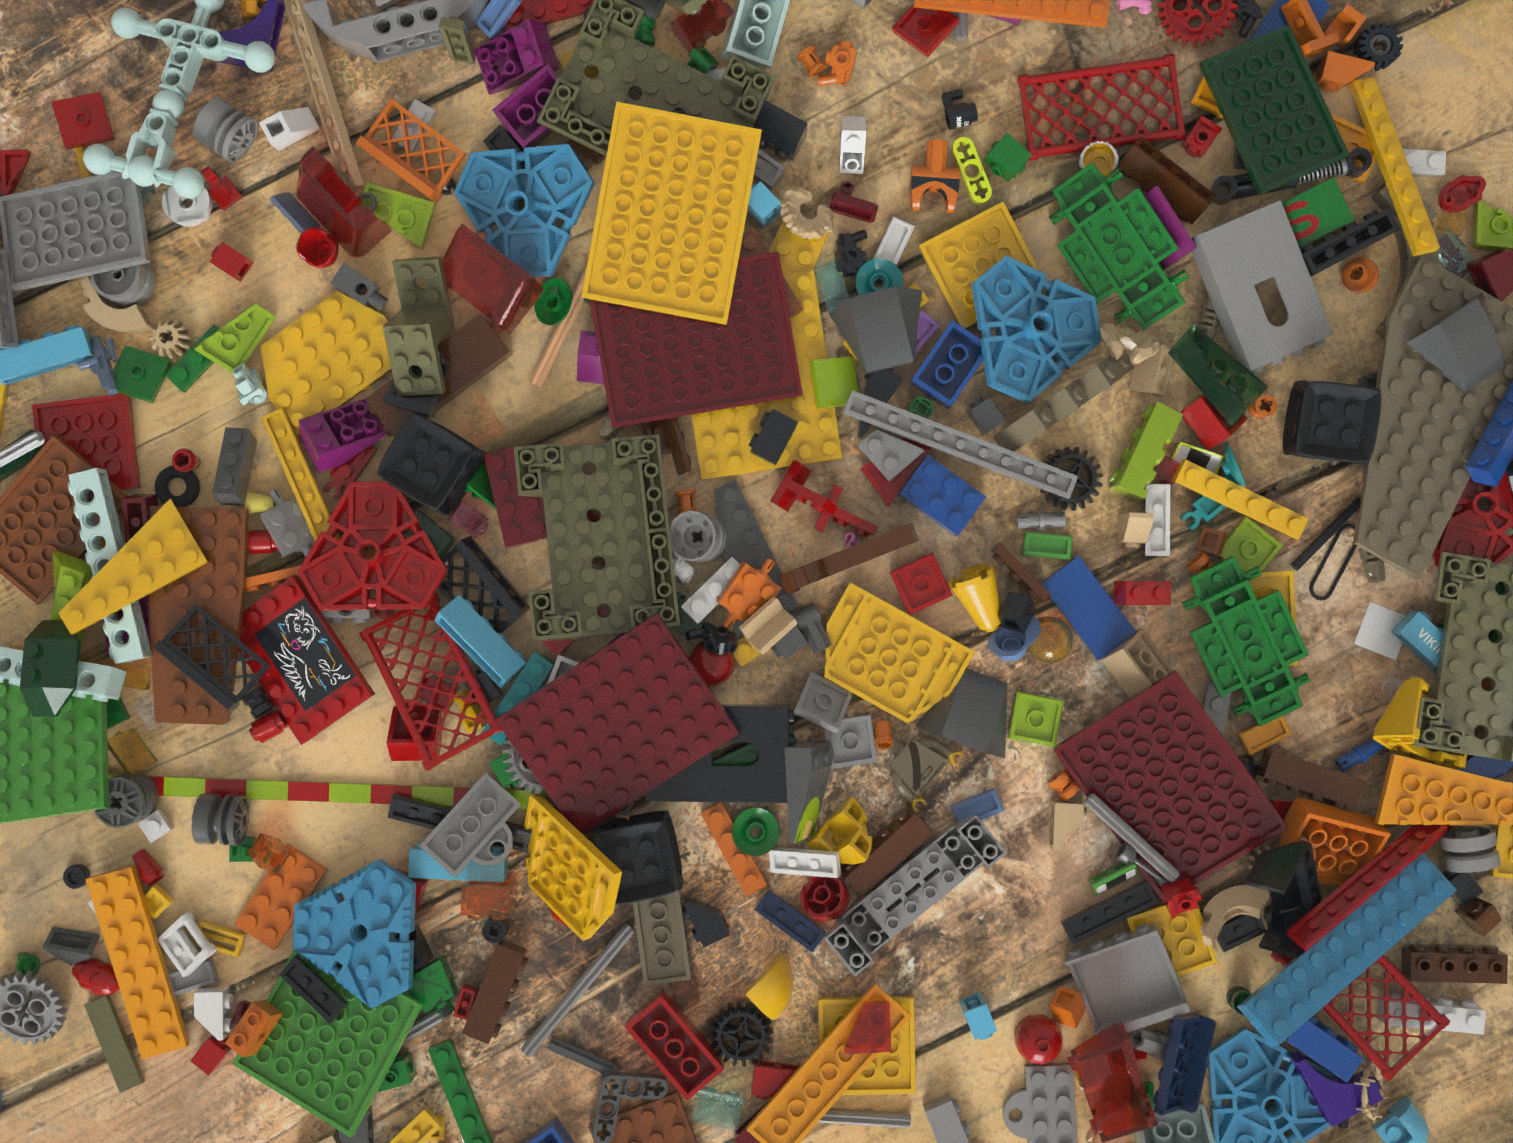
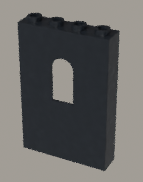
(763, 782)

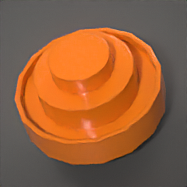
(1360, 275)

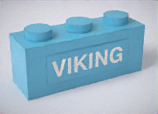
(1420, 637)

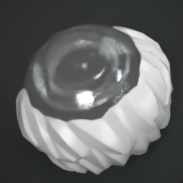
(682, 570)

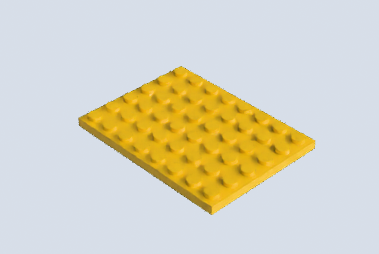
(671, 213)
(725, 434)

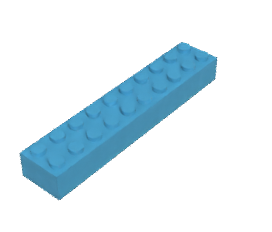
(1345, 952)

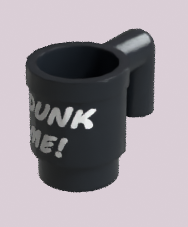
(959, 114)

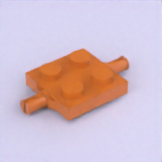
(747, 592)

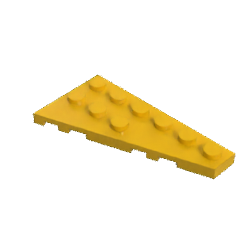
(147, 562)

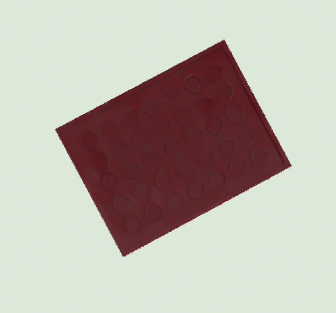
(685, 366)
(617, 724)
(1172, 781)

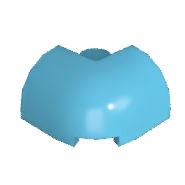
(1403, 1124)

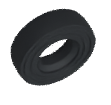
(162, 486)

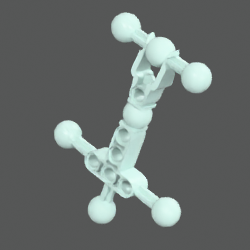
(169, 102)

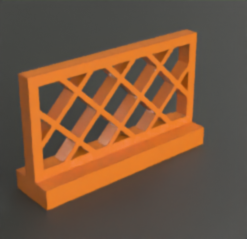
(404, 169)

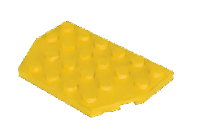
(325, 358)
(890, 656)
(569, 870)

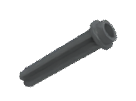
(582, 1056)

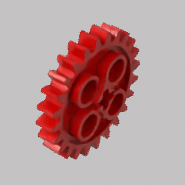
(1179, 21)

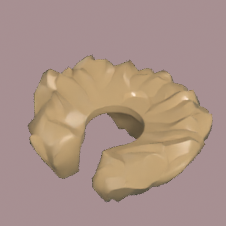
(796, 222)
(1118, 338)

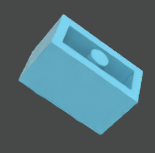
(763, 205)
(978, 1016)

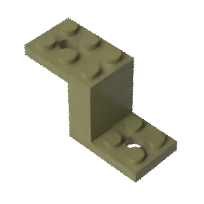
(418, 326)

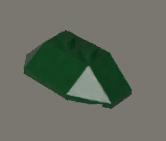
(49, 668)

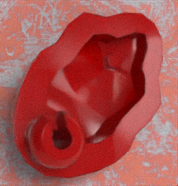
(1461, 193)
(96, 977)

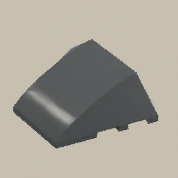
(881, 326)
(1462, 344)
(972, 714)

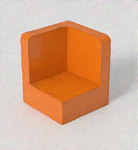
(1345, 24)
(1067, 1007)

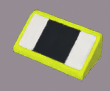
(1198, 456)

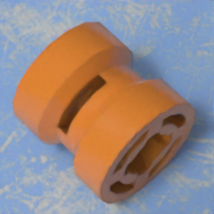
(1199, 563)
(1063, 784)

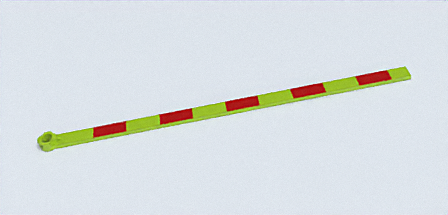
(317, 790)

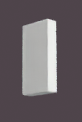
(894, 240)

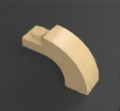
(127, 321)
(1231, 903)

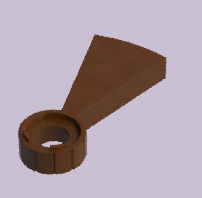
(848, 558)

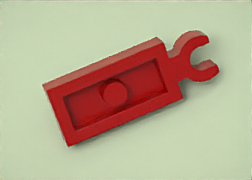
(349, 471)

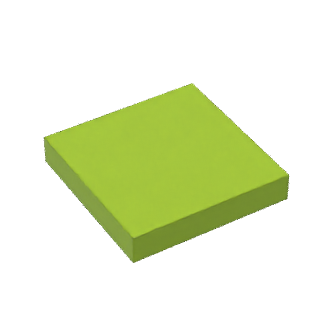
(833, 381)
(1250, 545)
(1035, 719)

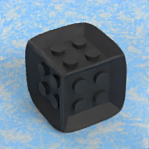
(1332, 421)
(430, 463)
(645, 854)

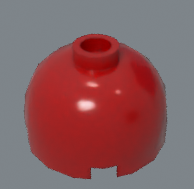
(712, 667)
(824, 898)
(1038, 1039)

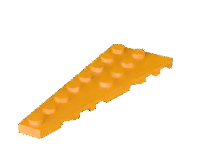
(1441, 796)

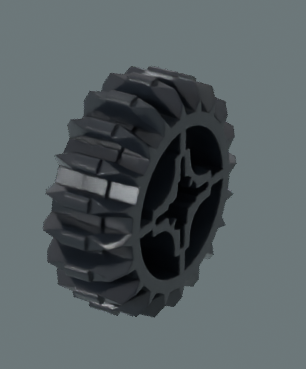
(1080, 483)
(733, 1029)

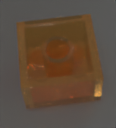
(489, 899)

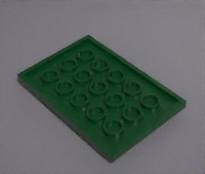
(1274, 109)

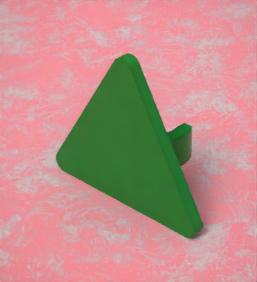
(480, 485)

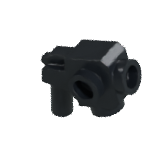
(1249, 12)
(847, 255)
(716, 639)

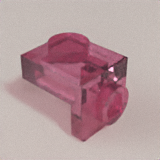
(469, 519)

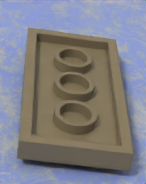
(662, 940)

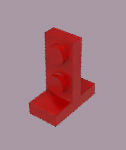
(793, 488)
(843, 517)

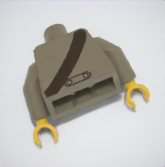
(918, 766)

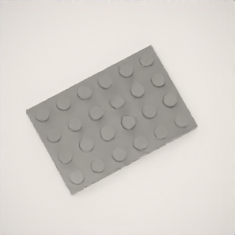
(73, 230)

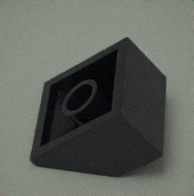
(780, 131)

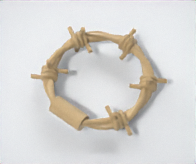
(1367, 1110)

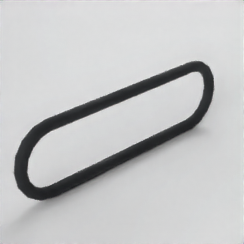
(1324, 561)

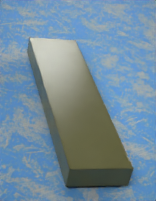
(114, 1043)

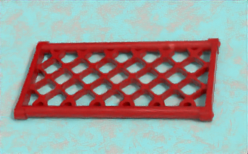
(1113, 69)
(401, 703)
(1386, 1071)

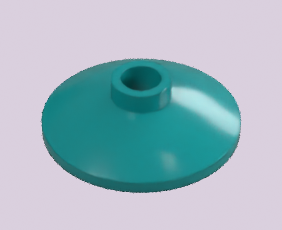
(875, 270)
(1230, 465)

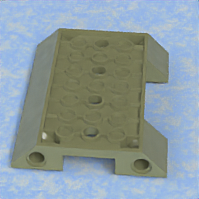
(586, 106)
(628, 536)
(1469, 657)

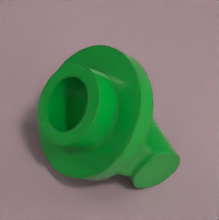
(27, 962)

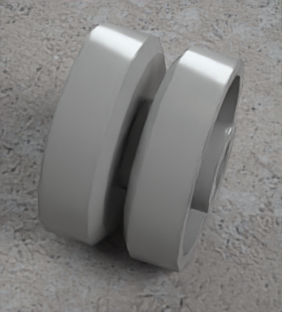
(126, 285)
(1470, 850)

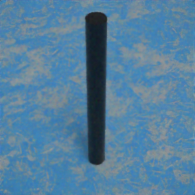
(1326, 534)

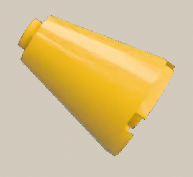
(979, 595)

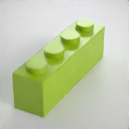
(69, 578)

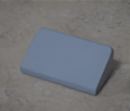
(294, 211)

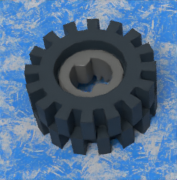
(1386, 37)

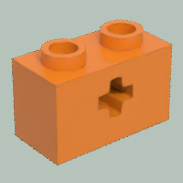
(254, 1028)

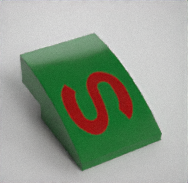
(1317, 212)

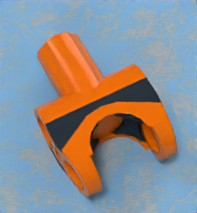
(935, 177)

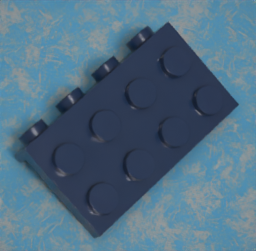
(1184, 1063)

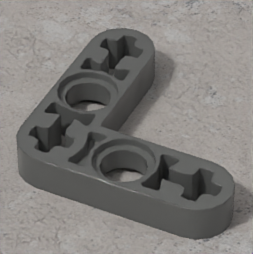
(620, 1090)

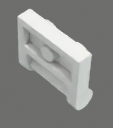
(180, 947)

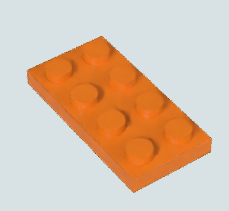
(272, 905)

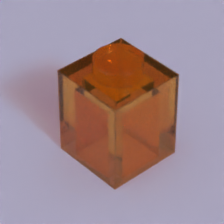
(269, 853)

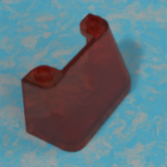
(354, 231)
(489, 280)
(1112, 1084)

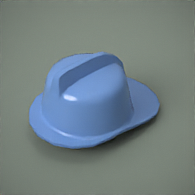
(1012, 644)

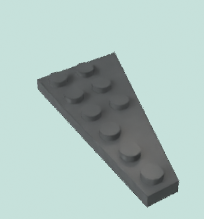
(746, 540)

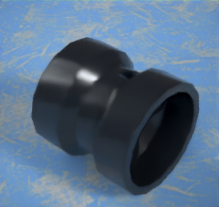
(258, 702)
(500, 927)

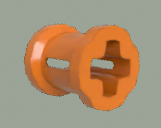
(811, 61)
(1268, 410)
(686, 500)

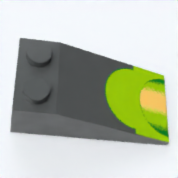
(807, 776)

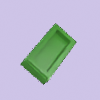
(1047, 545)

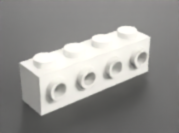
(1464, 1015)

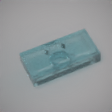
(831, 285)

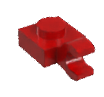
(222, 189)

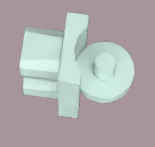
(249, 385)

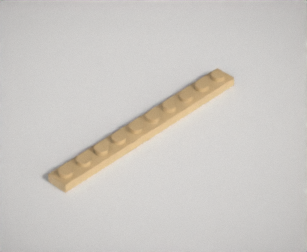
(324, 94)

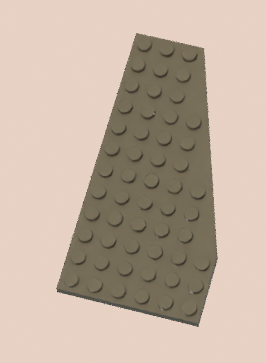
(1424, 423)

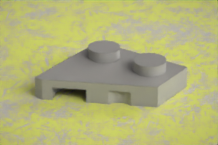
(888, 453)

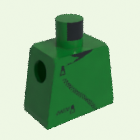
(434, 986)

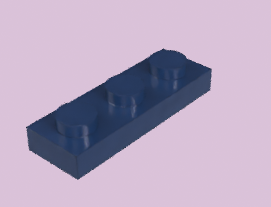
(790, 920)

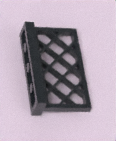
(488, 574)
(194, 669)

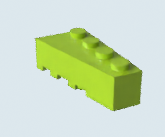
(1145, 451)

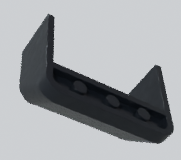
(1294, 888)

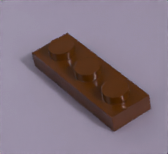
(1019, 573)

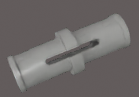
(1040, 520)

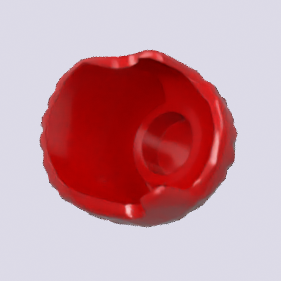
(317, 247)

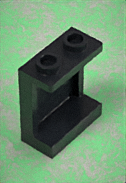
(423, 404)

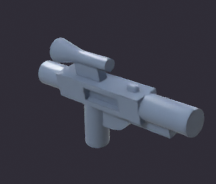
(100, 363)

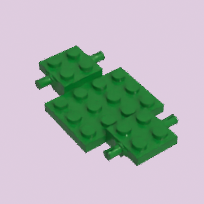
(1118, 246)
(1247, 641)

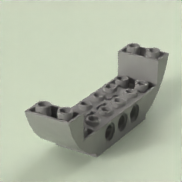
(395, 31)
(911, 890)

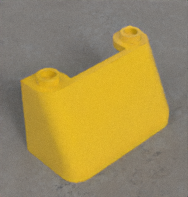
(1399, 729)

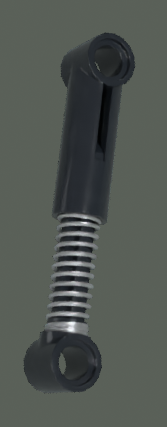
(1242, 186)

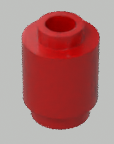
(260, 542)
(267, 727)

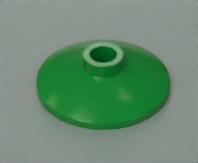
(554, 302)
(767, 835)

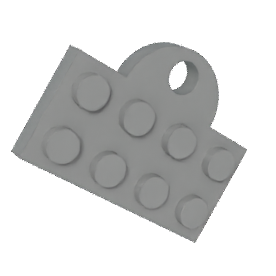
(473, 828)
(1045, 1105)

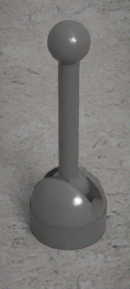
(1127, 855)

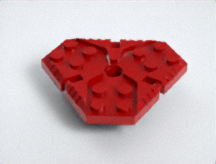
(1480, 531)
(400, 572)

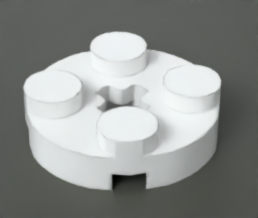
(188, 217)

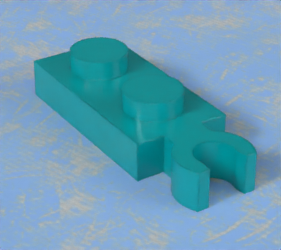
(1203, 508)

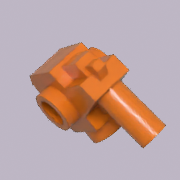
(842, 60)

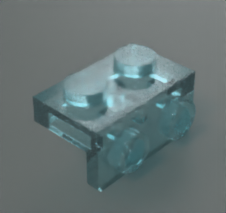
(717, 1108)

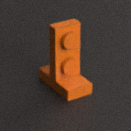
(1307, 29)

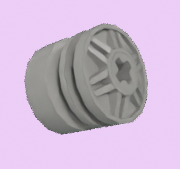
(225, 129)
(685, 538)

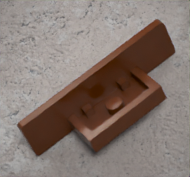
(671, 441)

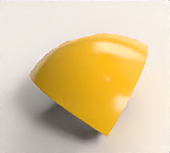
(844, 833)
(774, 988)

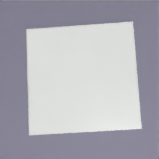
(1376, 631)

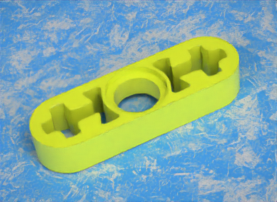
(971, 152)

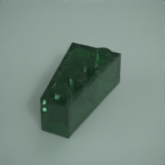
(1217, 374)

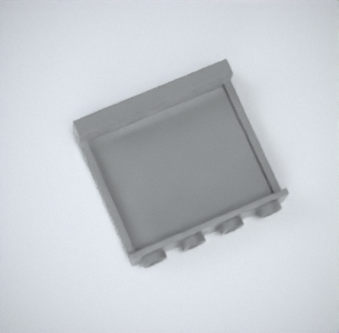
(1128, 980)

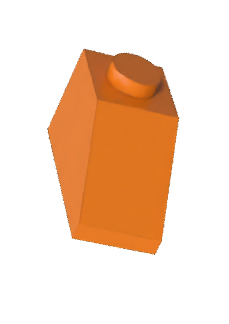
(1340, 70)

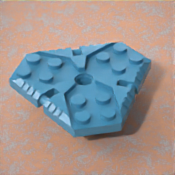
(552, 187)
(1020, 355)
(333, 932)
(1249, 1075)

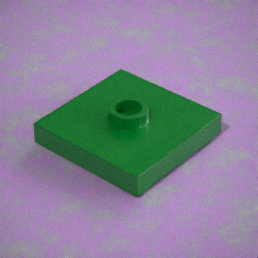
(140, 373)

